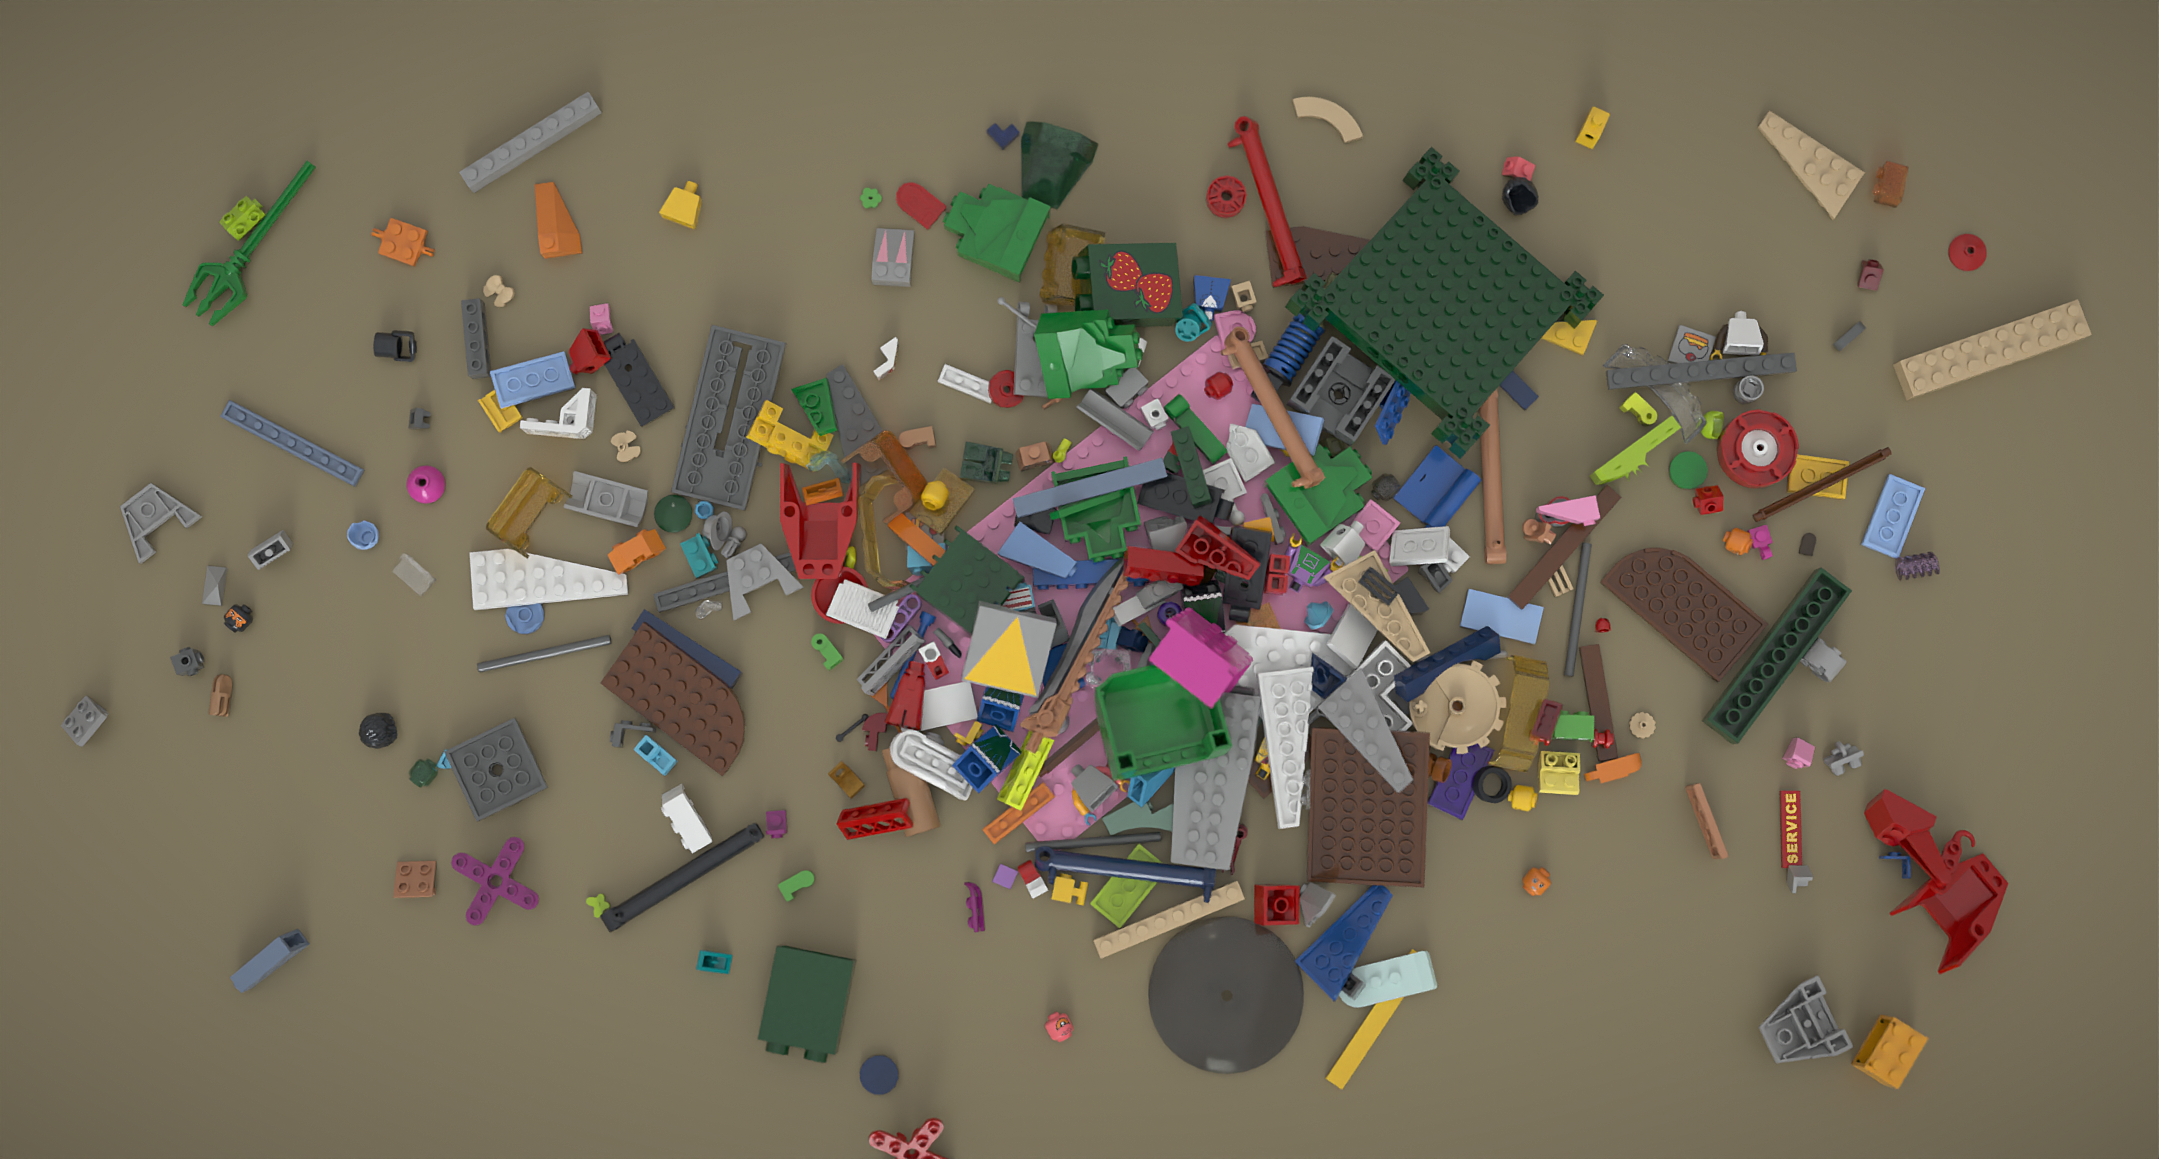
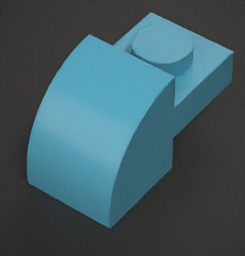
(655, 755)

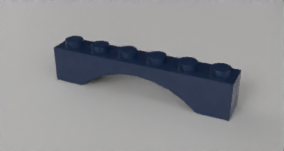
(1417, 678)

